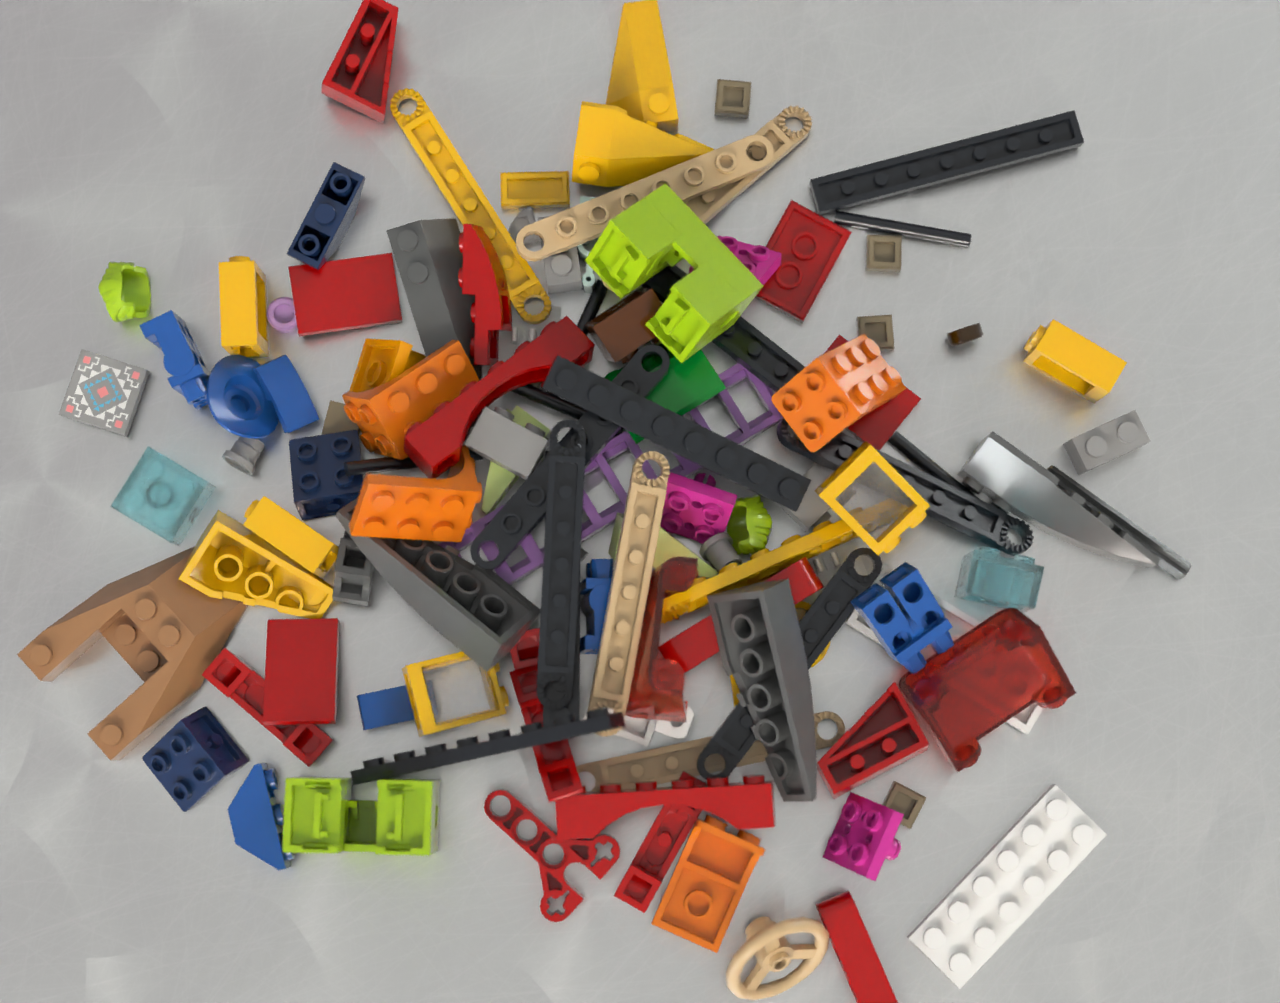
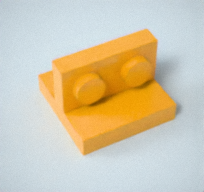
(381, 362)

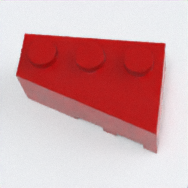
(364, 60)
(873, 745)

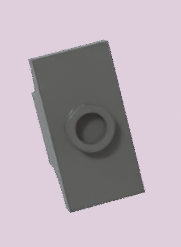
(352, 574)

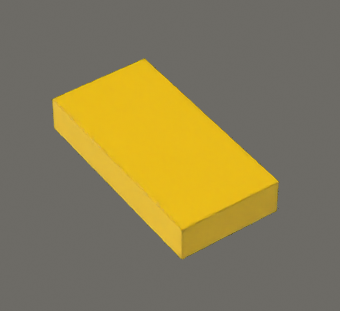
(535, 189)

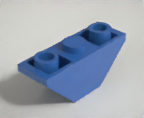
(259, 819)

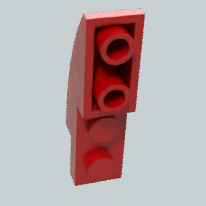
(484, 279)

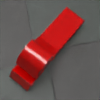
(553, 874)

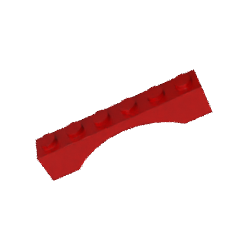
(439, 440)
(741, 804)

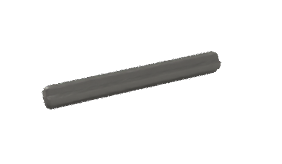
(1169, 560)

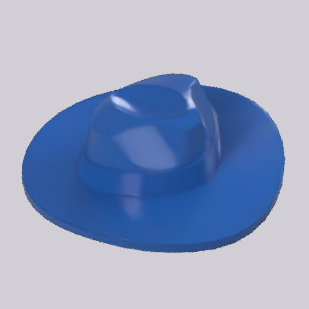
(238, 398)

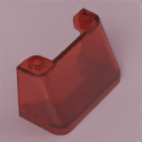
(656, 682)
(985, 683)

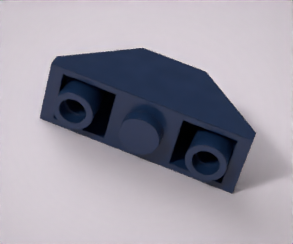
(328, 217)

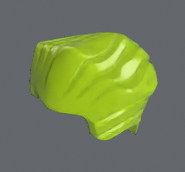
(126, 291)
(749, 525)

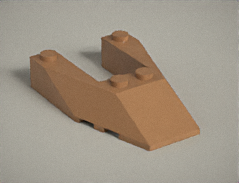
(158, 628)

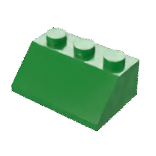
(684, 386)

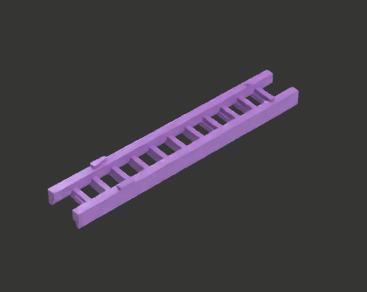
(615, 447)

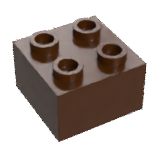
(622, 326)

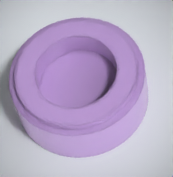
(282, 315)

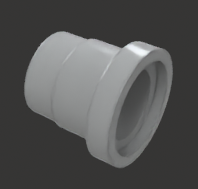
(244, 454)
(719, 551)

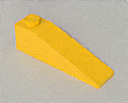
(641, 68)
(622, 150)
(246, 568)

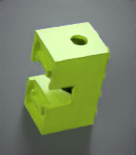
(660, 234)
(326, 820)

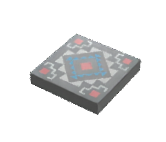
(104, 392)

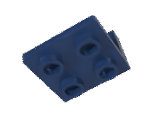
(319, 473)
(194, 758)

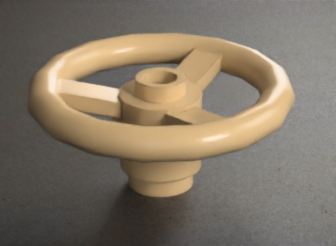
(774, 953)

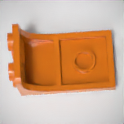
(837, 391)
(411, 397)
(418, 506)
(708, 883)

